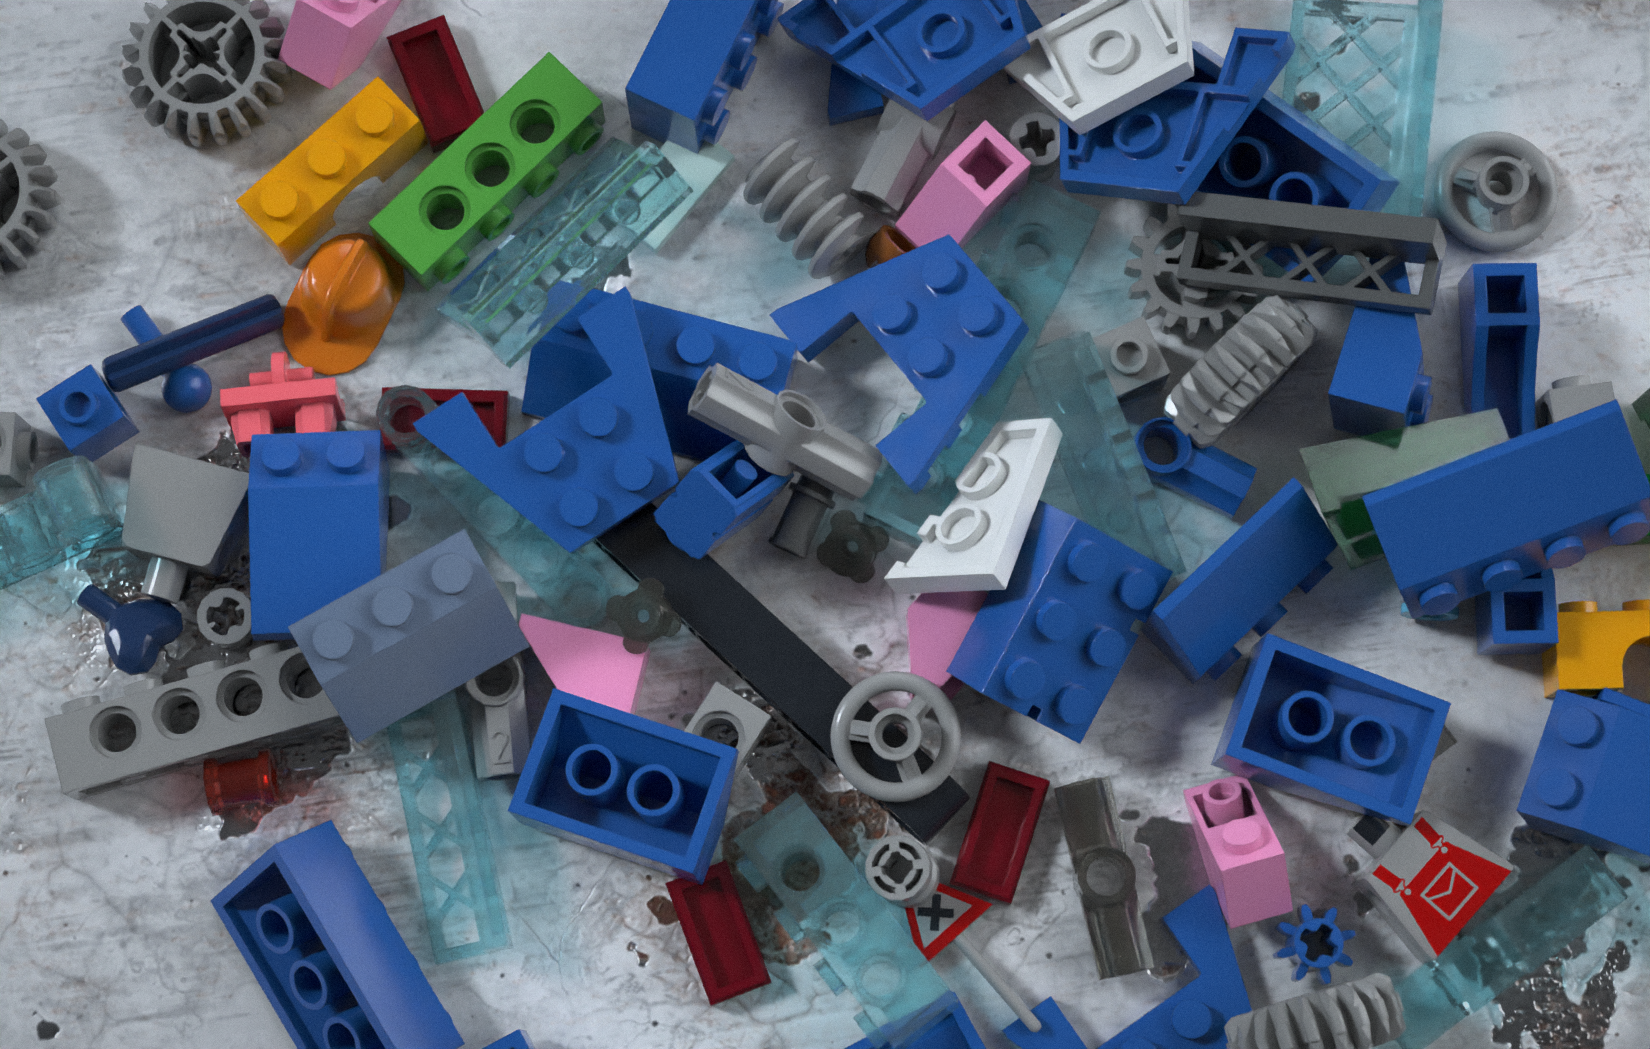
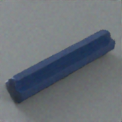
(193, 343)

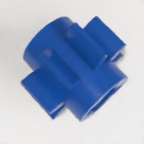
(1331, 939)

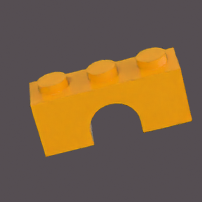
(360, 141)
(1593, 646)

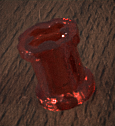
(241, 782)

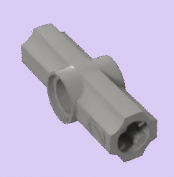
(899, 157)
(785, 432)
(502, 721)

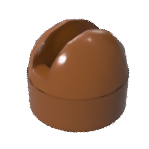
(886, 245)

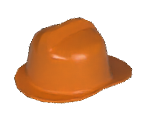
(342, 304)

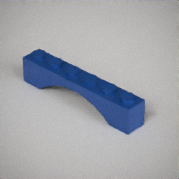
(1499, 372)

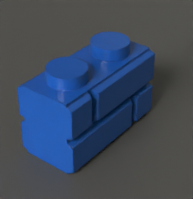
(717, 500)

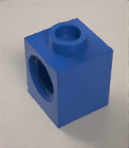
(87, 414)

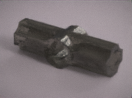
(1093, 835)

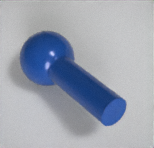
(182, 389)

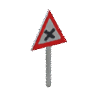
(943, 922)

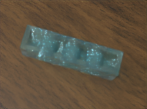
(794, 835)

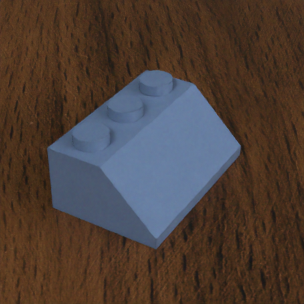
(409, 636)

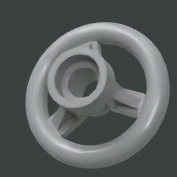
(1508, 171)
(926, 697)

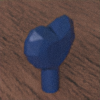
(133, 628)

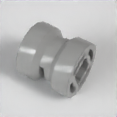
(911, 878)

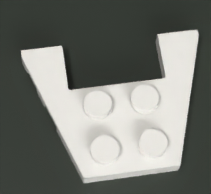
(1106, 58)

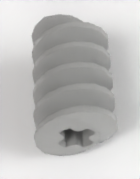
(804, 210)

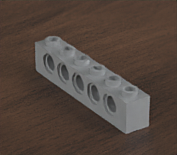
(82, 731)

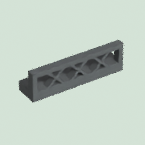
(1316, 229)

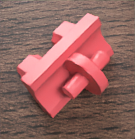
(281, 400)

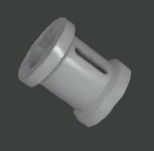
(1046, 134)

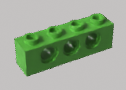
(543, 96)

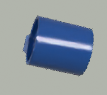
(1200, 474)

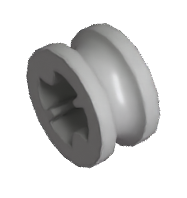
(219, 601)

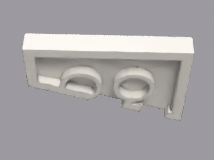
(988, 518)

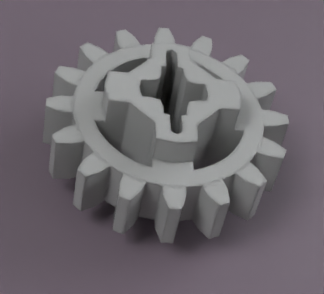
(1162, 270)

